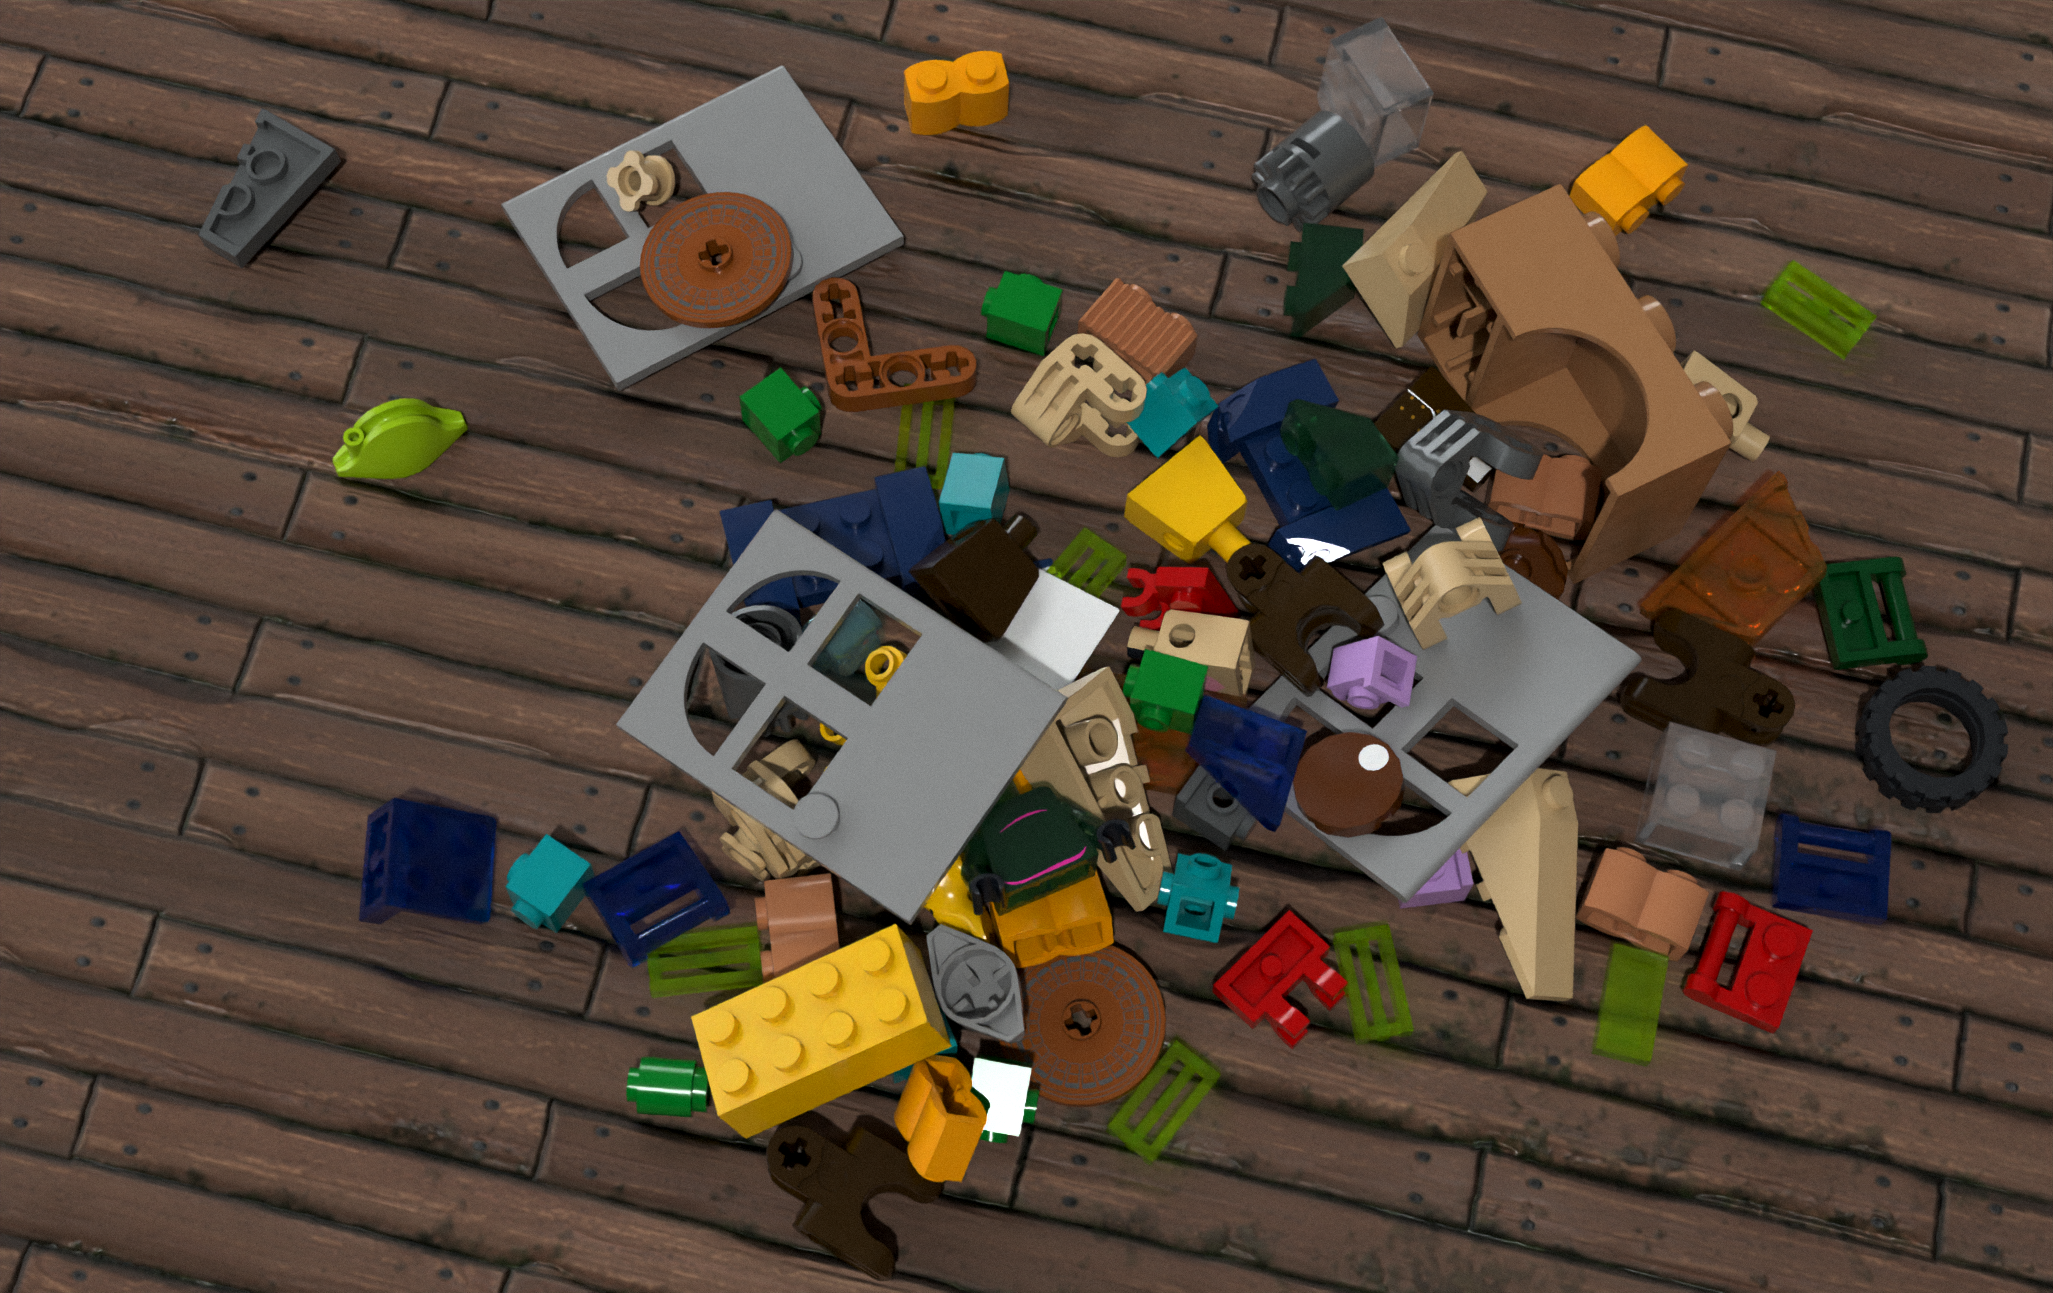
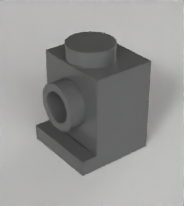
(1198, 811)

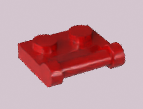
(1764, 968)

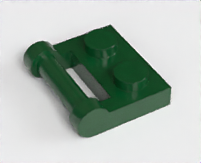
(1854, 619)

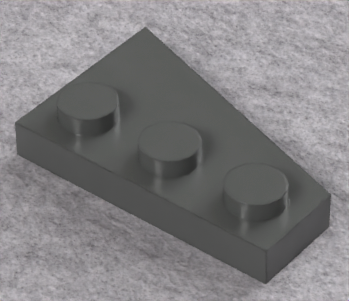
(268, 187)

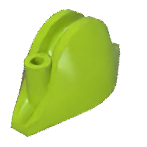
(397, 439)

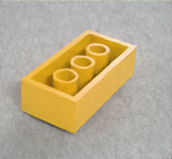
(820, 1032)

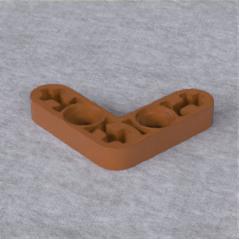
(861, 367)

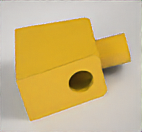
(1190, 505)

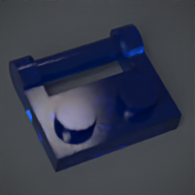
(648, 884)
(1830, 884)

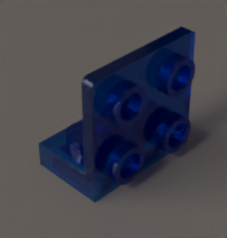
(427, 863)

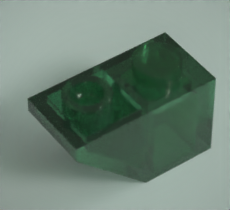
(1320, 279)
(1339, 450)

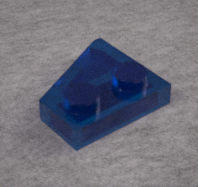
(1247, 756)

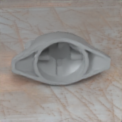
(976, 984)

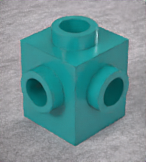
(1198, 897)

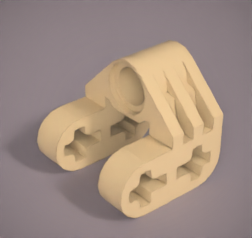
(1056, 392)
(1450, 580)
(776, 776)

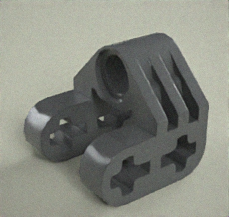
(1437, 462)

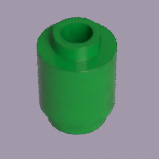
(668, 1087)

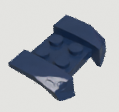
(1307, 521)
(879, 528)

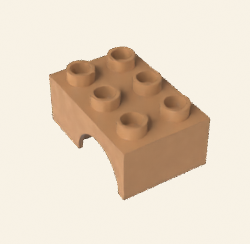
(1554, 340)

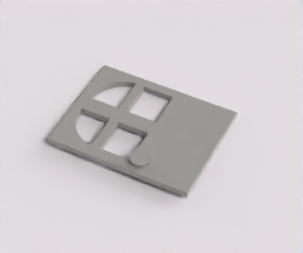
(746, 142)
(1515, 673)
(913, 764)

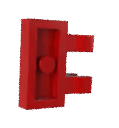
(1176, 589)
(1272, 969)

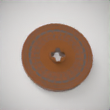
(753, 256)
(1122, 1039)

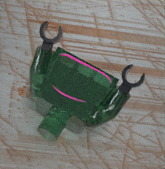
(1036, 848)

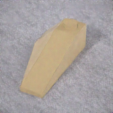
(1403, 257)
(1095, 765)
(1531, 876)

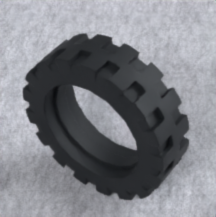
(1964, 702)

